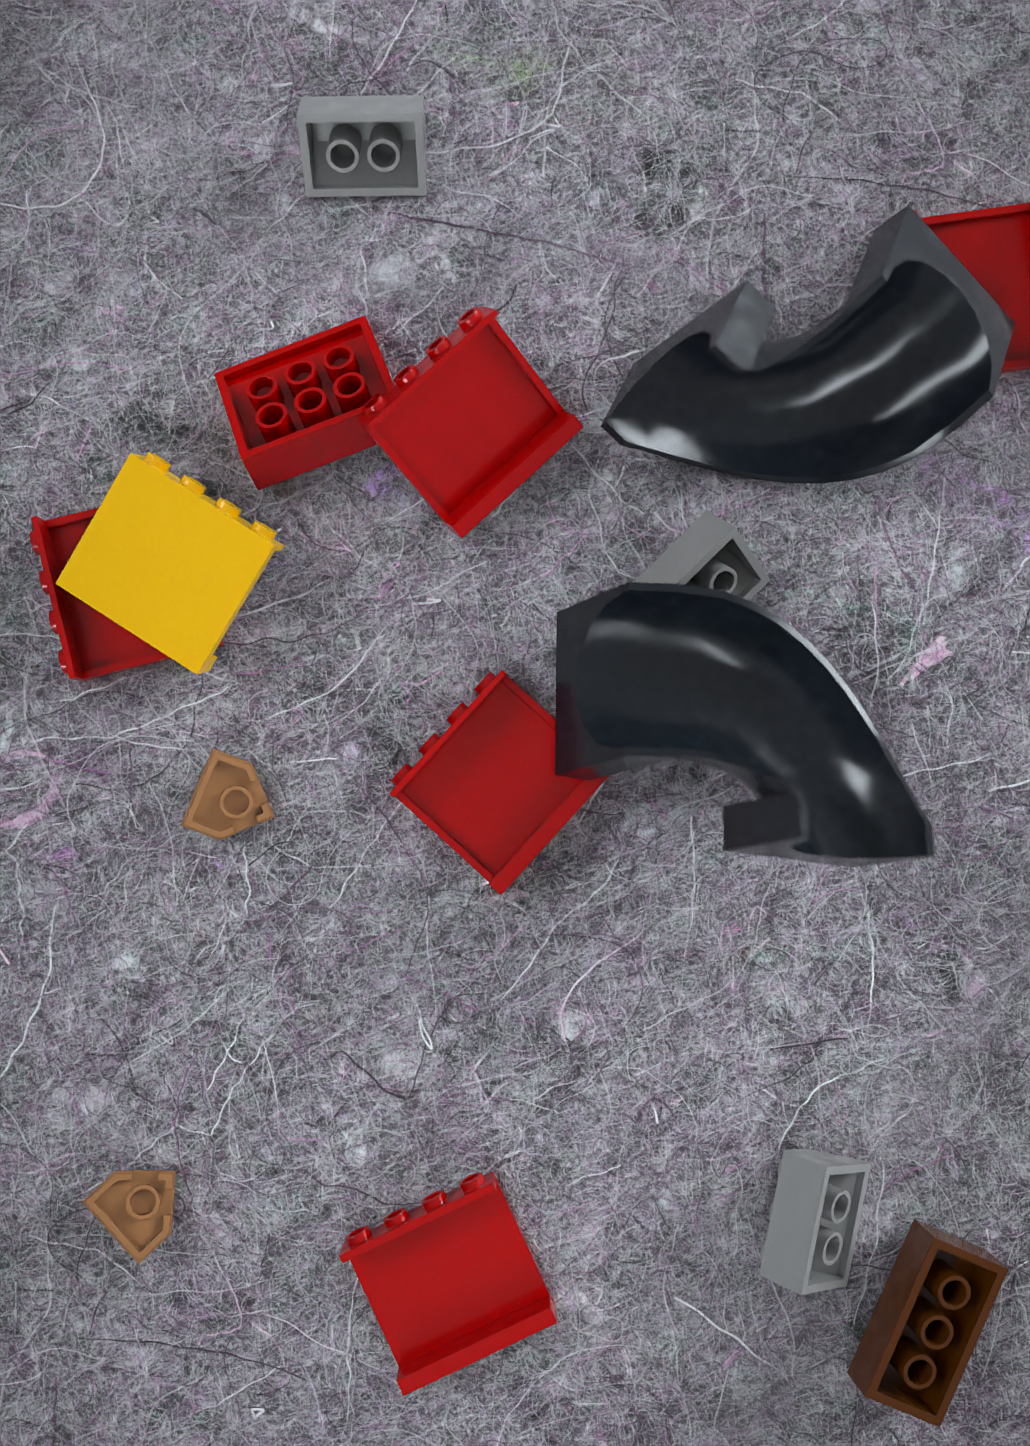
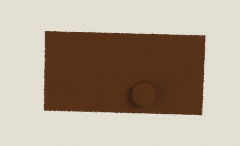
(926, 1323)

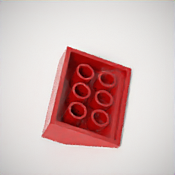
(303, 401)

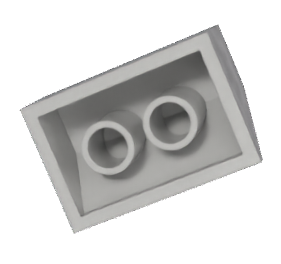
(363, 145)
(709, 557)
(814, 1220)

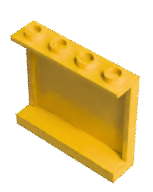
(168, 561)

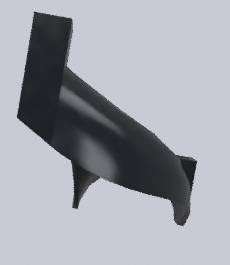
(839, 402)
(737, 689)

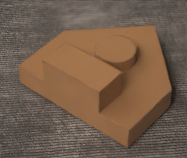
(226, 798)
(136, 1208)

